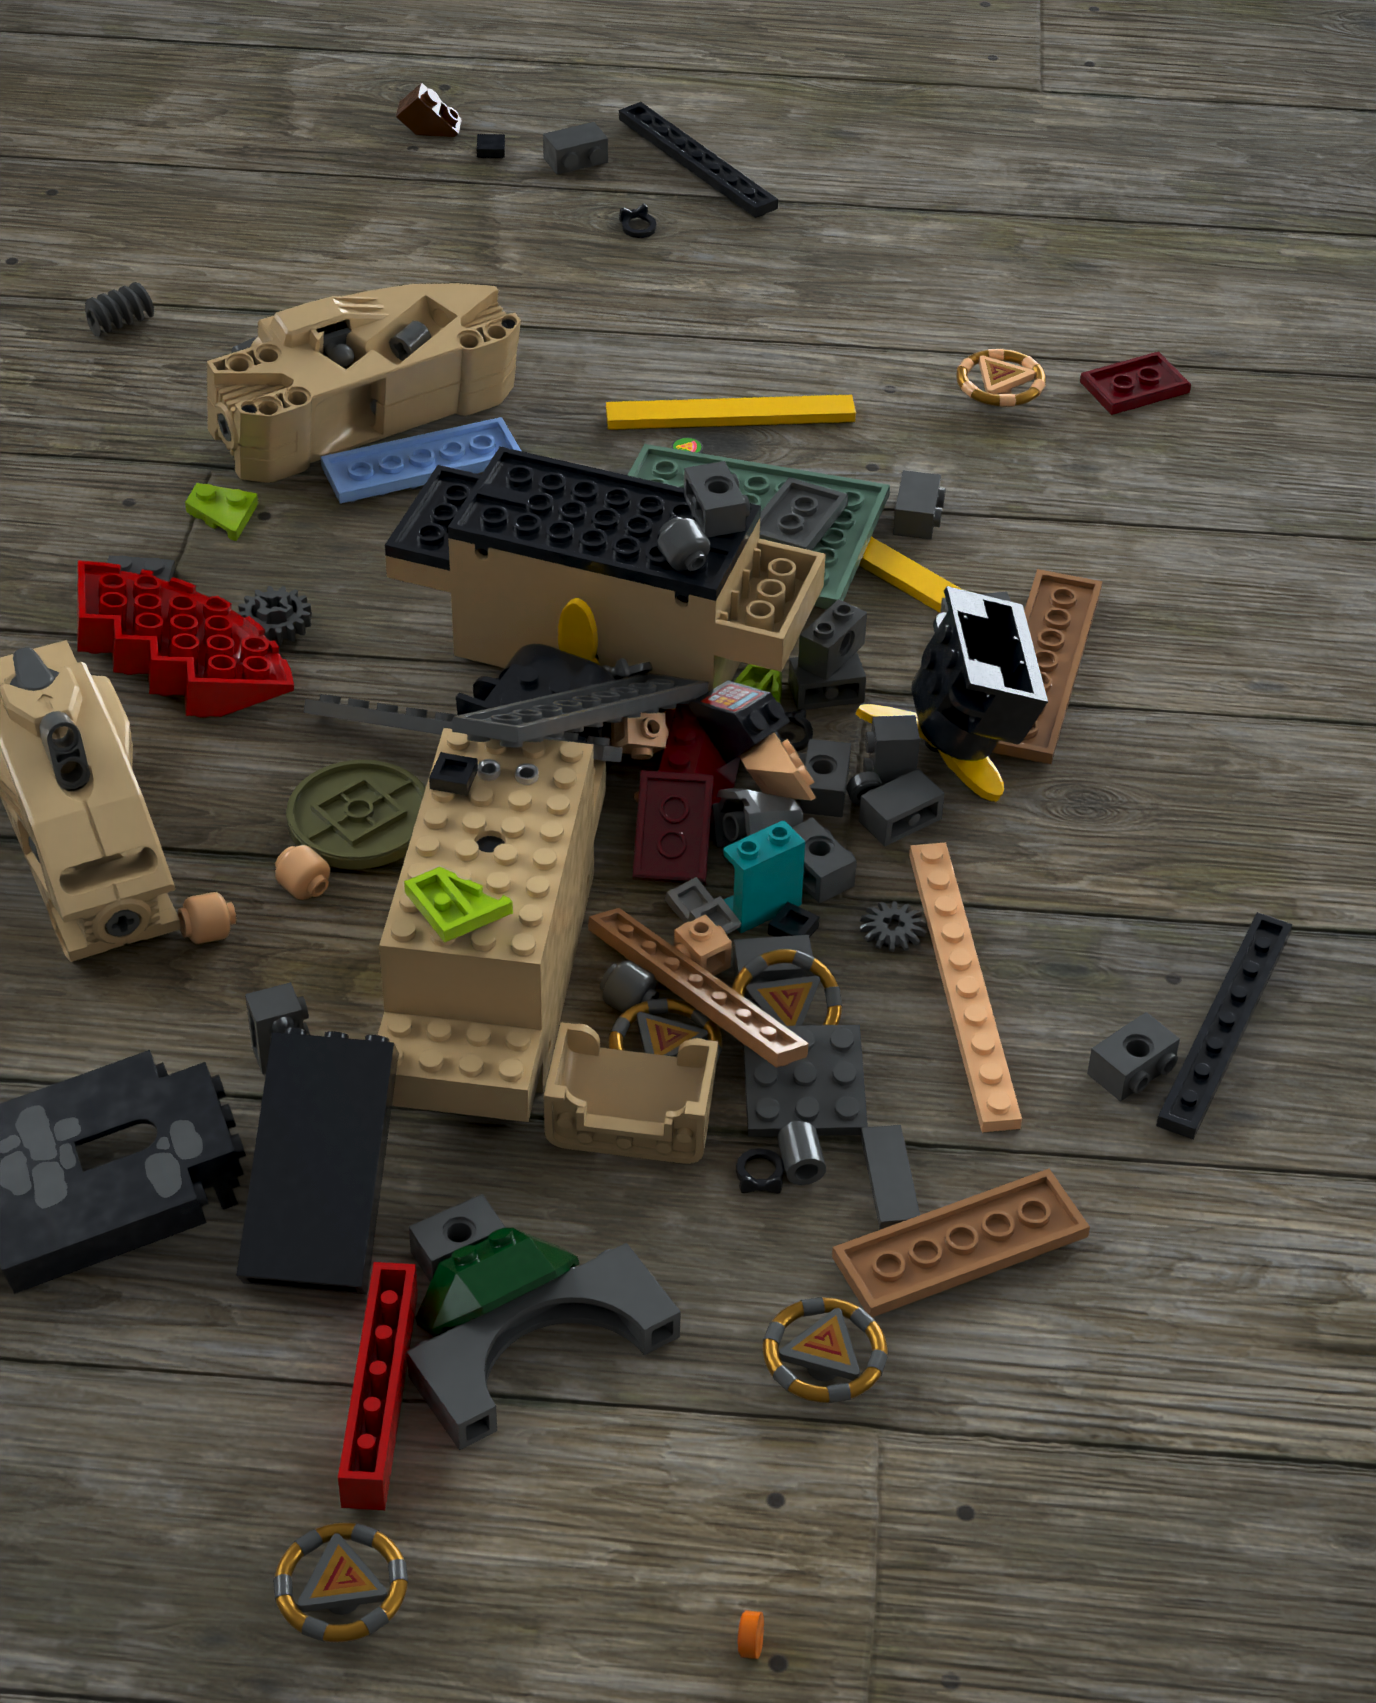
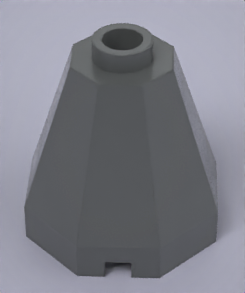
(747, 812)

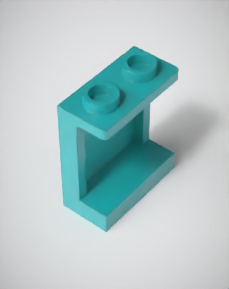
(766, 873)

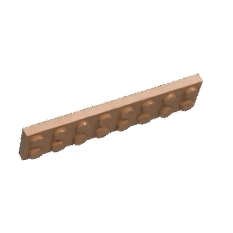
(1059, 623)

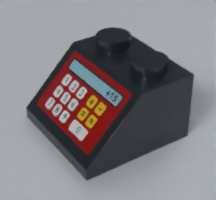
(737, 717)

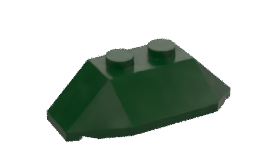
(489, 1277)

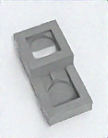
(693, 901)

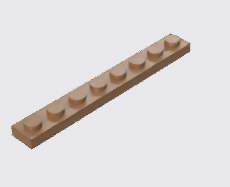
(699, 988)

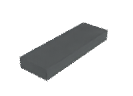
(889, 1174)

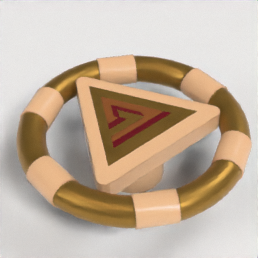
(1001, 377)

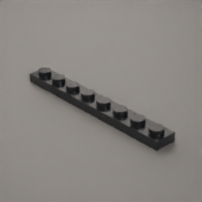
(698, 159)
(1224, 1026)

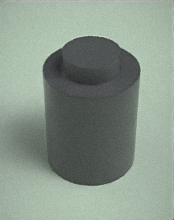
(801, 1153)

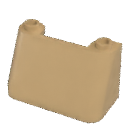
(629, 1098)

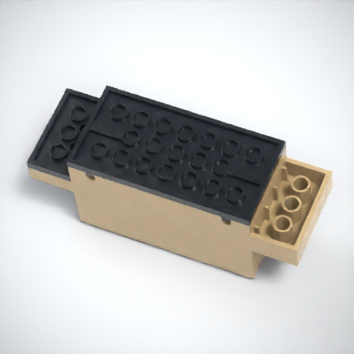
(558, 531)

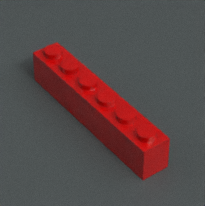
(378, 1387)

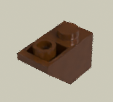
(427, 114)

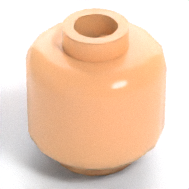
(302, 872)
(206, 918)

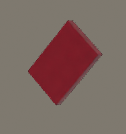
(1135, 383)
(673, 826)

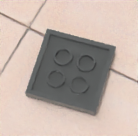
(818, 1089)

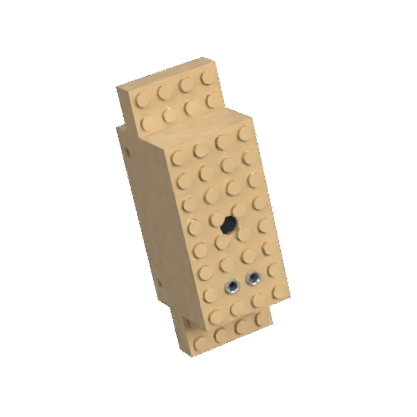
(486, 1007)

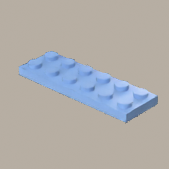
(413, 459)

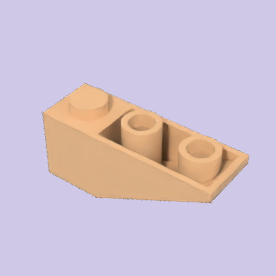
(778, 769)

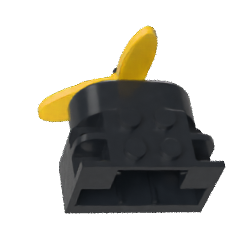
(544, 670)
(974, 687)

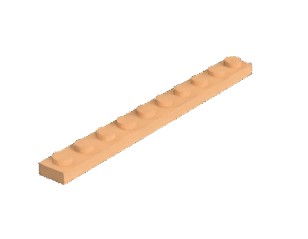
(965, 989)

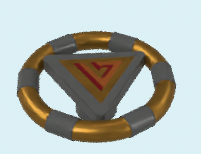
(790, 998)
(661, 1034)
(824, 1350)
(340, 1582)

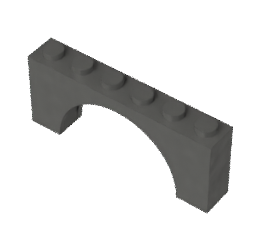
(604, 1292)

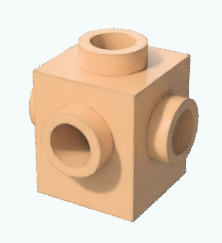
(640, 735)
(704, 944)

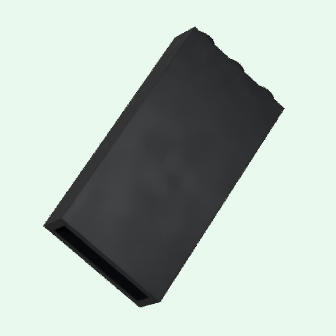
(318, 1162)

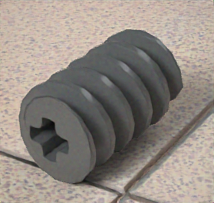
(118, 306)

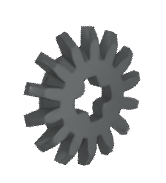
(901, 936)

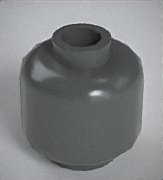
(683, 544)
(627, 986)

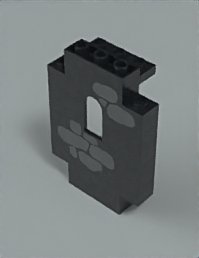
(71, 1219)

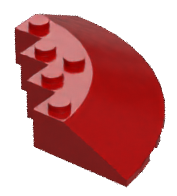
(179, 639)

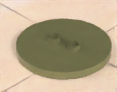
(356, 813)

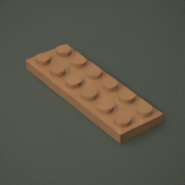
(959, 1242)

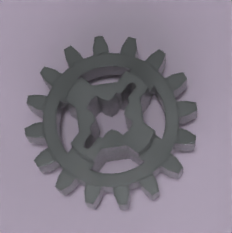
(276, 615)

